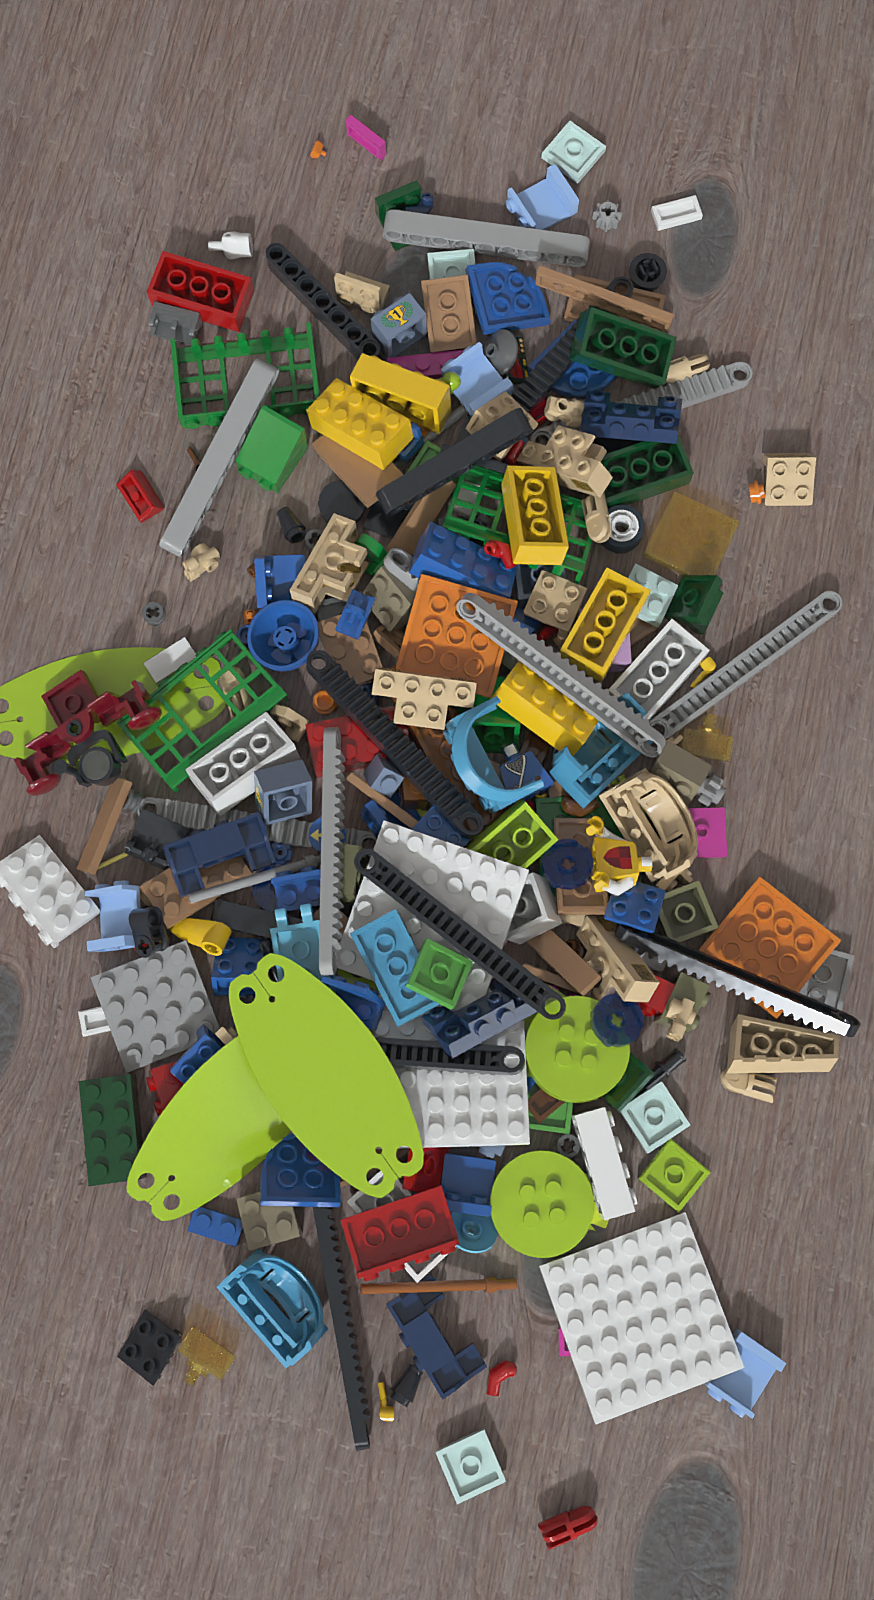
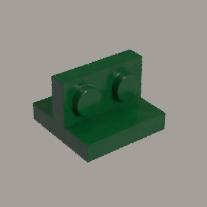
(695, 601)
(632, 1081)

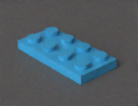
(390, 958)

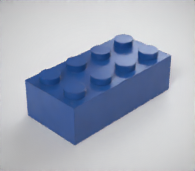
(460, 562)

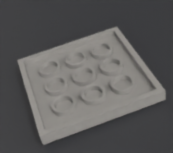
(155, 1005)

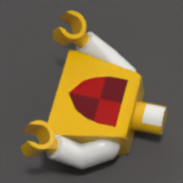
(614, 860)

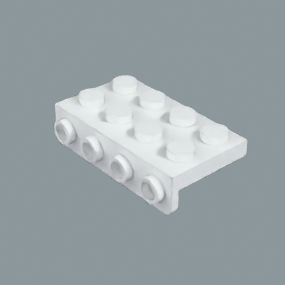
(46, 891)

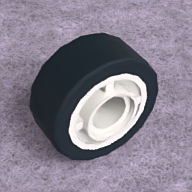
(631, 520)

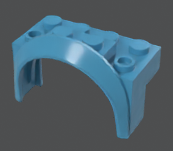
(475, 765)
(574, 771)
(295, 1293)

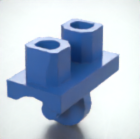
(355, 614)

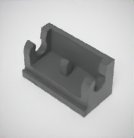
(174, 323)

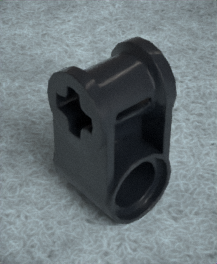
(148, 928)

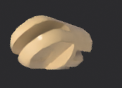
(686, 367)
(597, 518)
(242, 698)
(750, 1084)

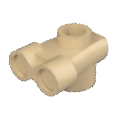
(565, 410)
(201, 560)
(681, 1013)

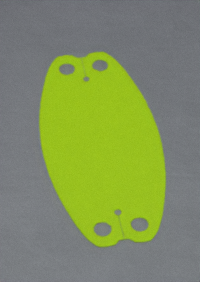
(107, 671)
(326, 1075)
(207, 1135)

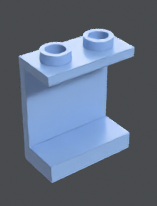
(544, 202)
(478, 378)
(115, 906)
(746, 1385)

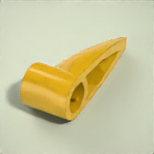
(203, 933)

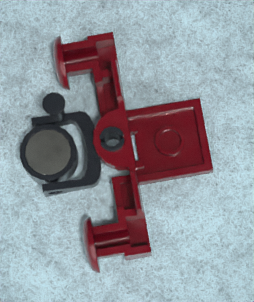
(75, 711)

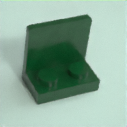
(396, 200)

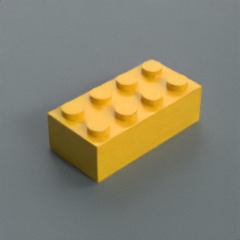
(404, 391)
(360, 423)
(534, 515)
(604, 624)
(544, 709)

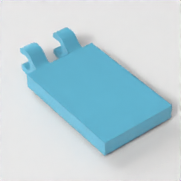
(298, 941)

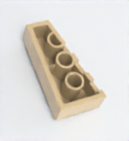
(779, 1048)

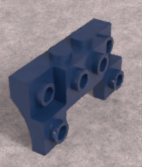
(631, 420)
(216, 846)
(478, 1020)
(432, 1350)

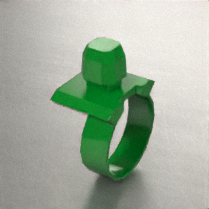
(375, 552)

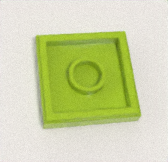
(674, 1175)

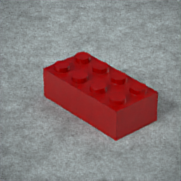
(214, 292)
(355, 744)

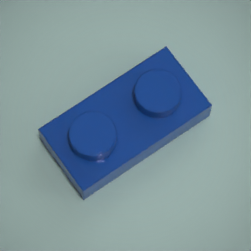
(216, 1225)

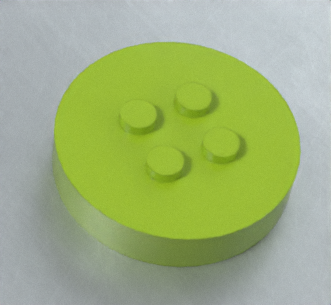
(569, 1057)
(541, 1203)

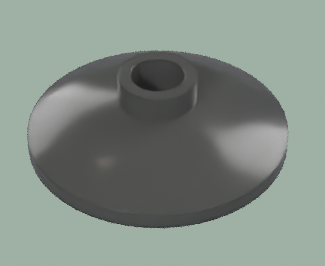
(501, 350)

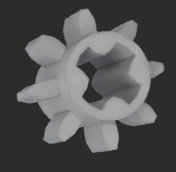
(607, 215)
(711, 790)

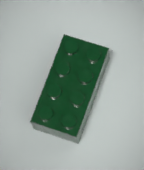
(622, 348)
(645, 471)
(110, 1127)

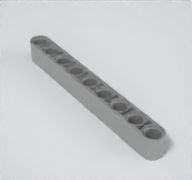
(486, 238)
(219, 457)

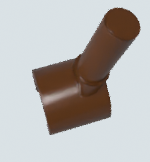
(196, 461)

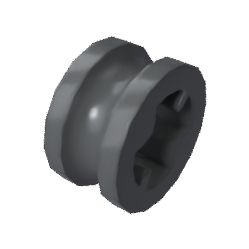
(308, 538)
(154, 621)
(133, 801)
(575, 1148)

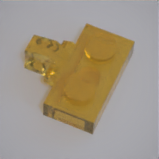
(707, 741)
(205, 1356)

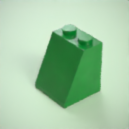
(271, 450)
(497, 727)

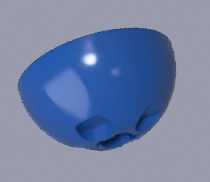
(273, 632)

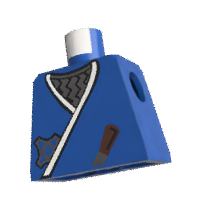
(522, 770)

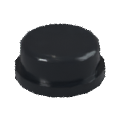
(647, 272)

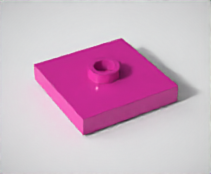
(710, 832)

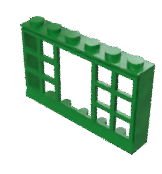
(241, 347)
(493, 480)
(250, 713)

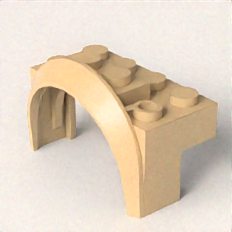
(666, 812)

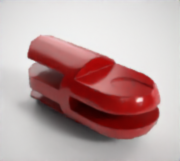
(567, 1526)

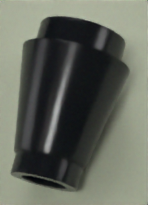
(291, 526)
(406, 1386)

